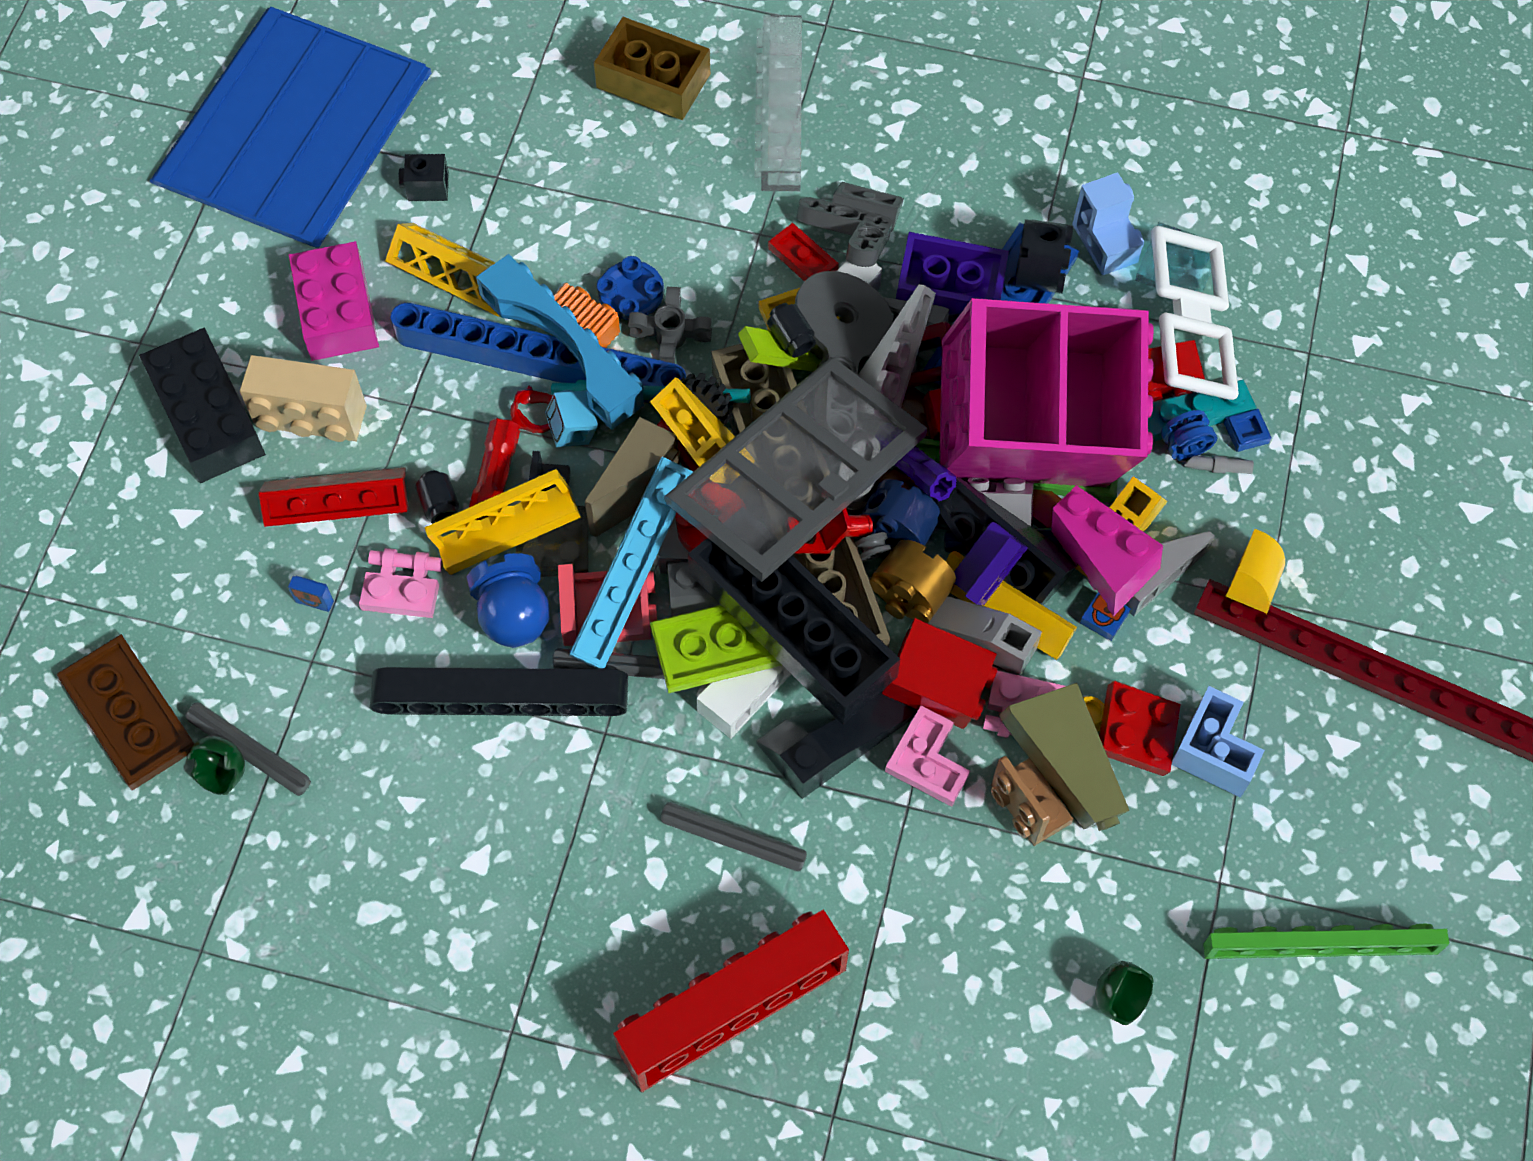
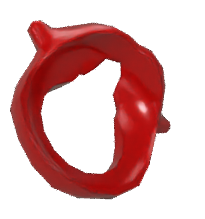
(529, 396)

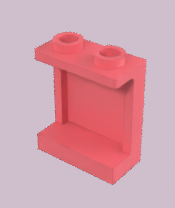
(577, 596)

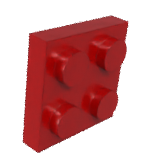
(1139, 728)

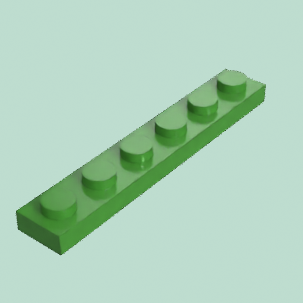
(1340, 941)

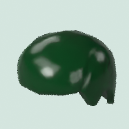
(216, 764)
(1123, 992)

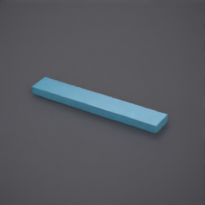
(629, 568)

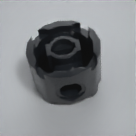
(1043, 256)

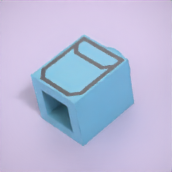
(571, 418)

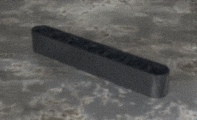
(499, 691)

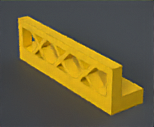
(448, 253)
(506, 524)

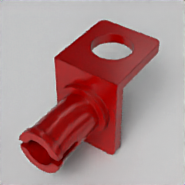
(838, 528)

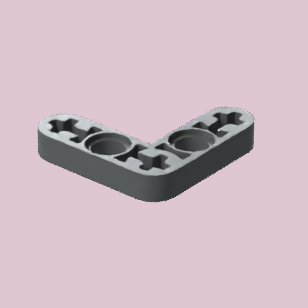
(867, 229)

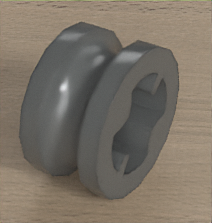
(873, 546)

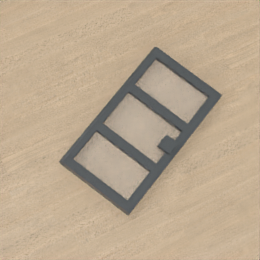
(796, 467)

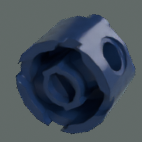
(901, 513)

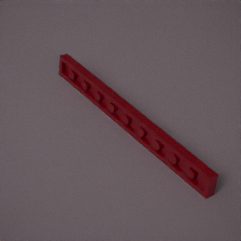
(1371, 670)

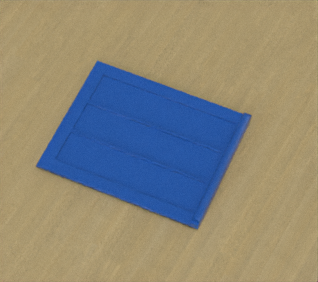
(292, 126)

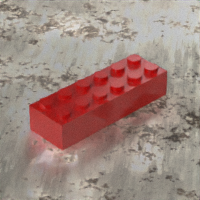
(731, 999)

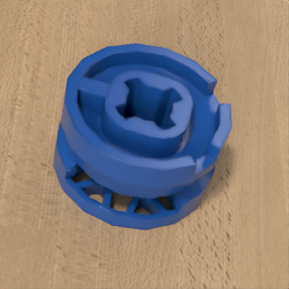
(1188, 436)

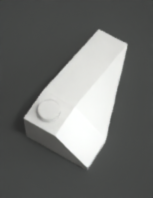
(895, 356)

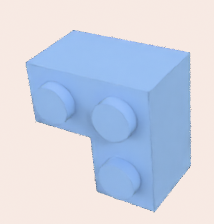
(1104, 223)
(1212, 751)

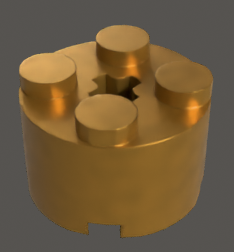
(912, 581)

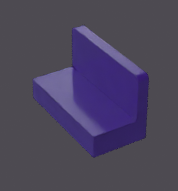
(988, 563)

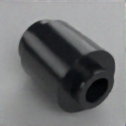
(791, 329)
(436, 495)

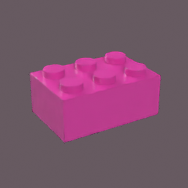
(333, 301)

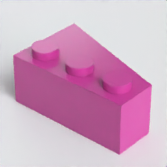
(1106, 547)

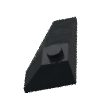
(818, 747)

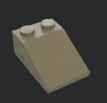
(628, 475)

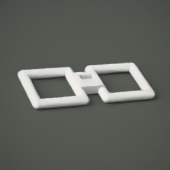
(1193, 313)

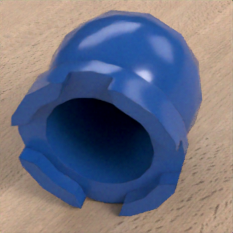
(510, 601)

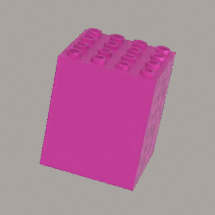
(1045, 392)

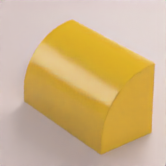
(1258, 572)

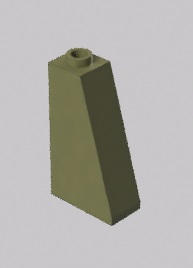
(1069, 754)

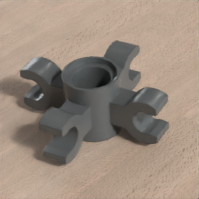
(670, 315)

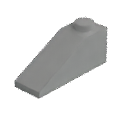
(1176, 559)

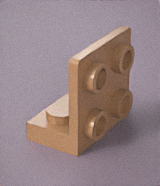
(1029, 799)

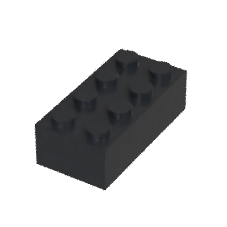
(202, 405)

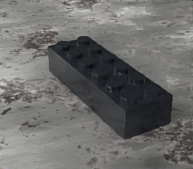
(801, 628)

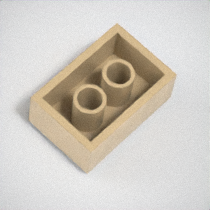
(303, 398)

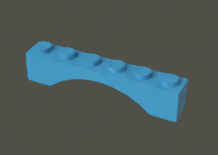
(517, 296)

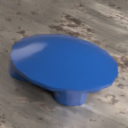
(631, 287)

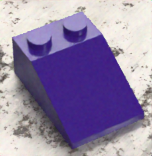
(951, 270)

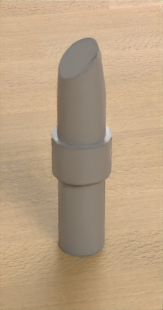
(1221, 464)

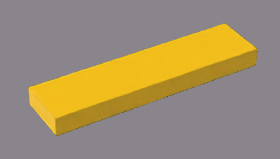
(1055, 629)

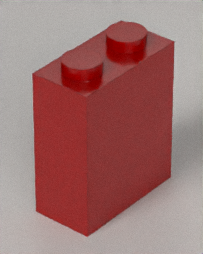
(942, 673)

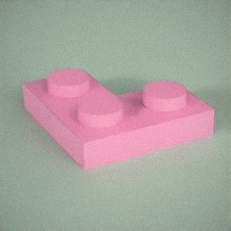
(918, 760)

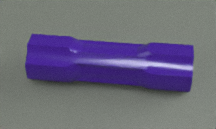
(927, 474)

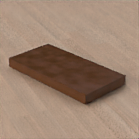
(126, 712)

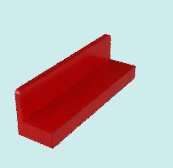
(333, 497)

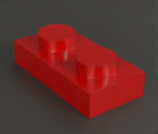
(801, 253)

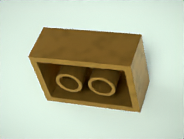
(652, 68)

